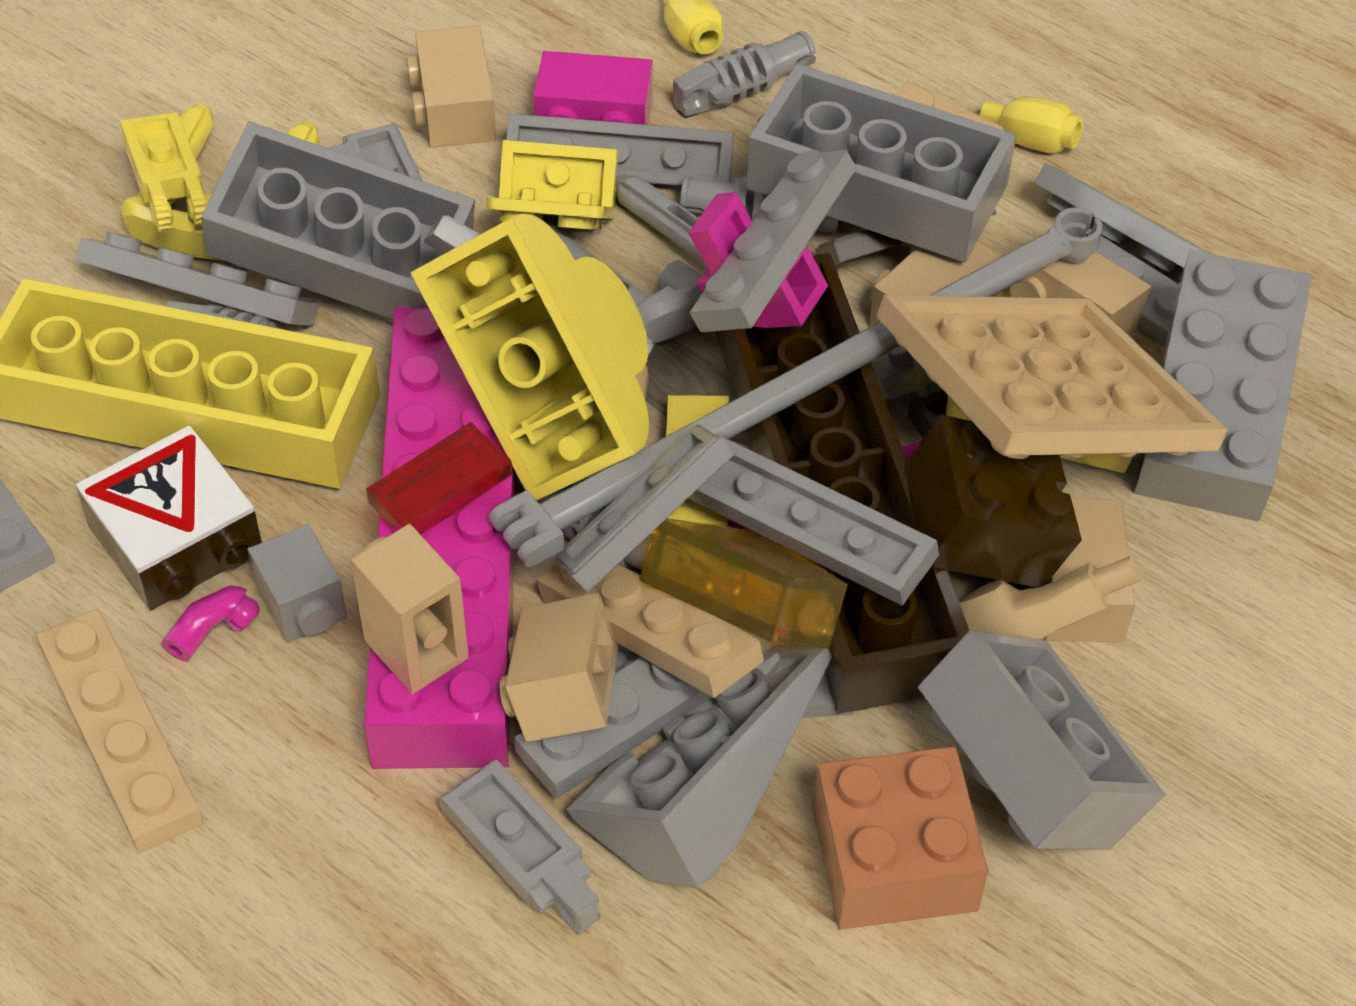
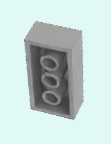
(917, 167)
(326, 220)
(1237, 355)

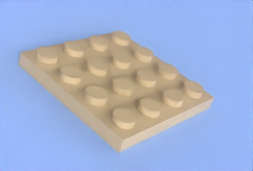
(1049, 376)

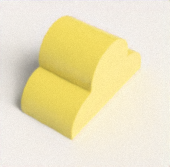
(544, 349)

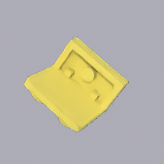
(558, 181)

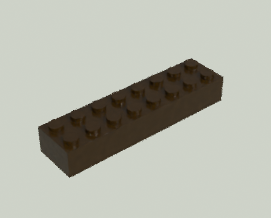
(851, 446)

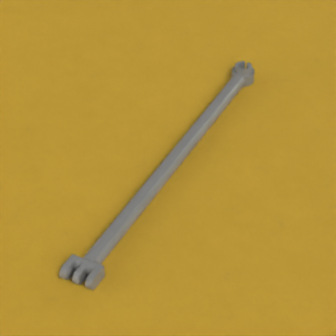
(538, 527)

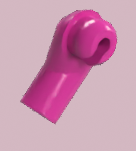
(204, 614)

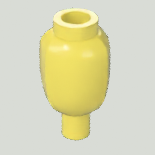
(694, 24)
(1037, 122)

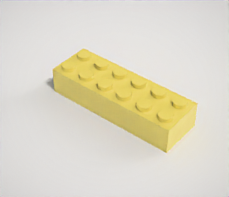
(149, 369)

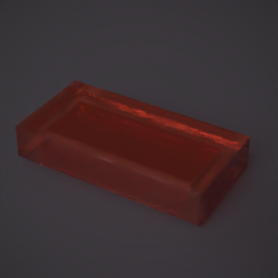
(440, 480)

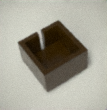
(989, 509)

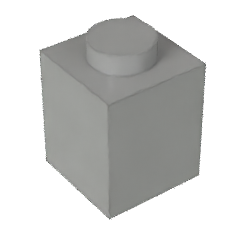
(298, 583)

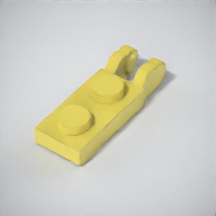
(164, 166)

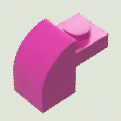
(715, 239)

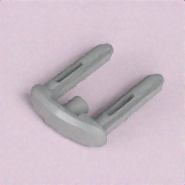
(667, 310)

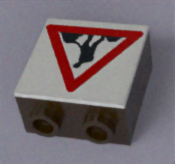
(169, 517)

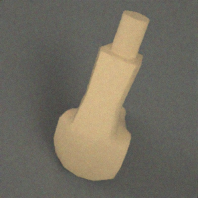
(1045, 609)

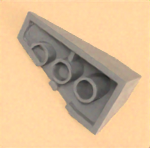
(697, 790)

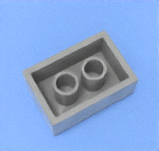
(1039, 742)

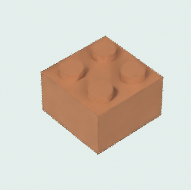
(899, 837)

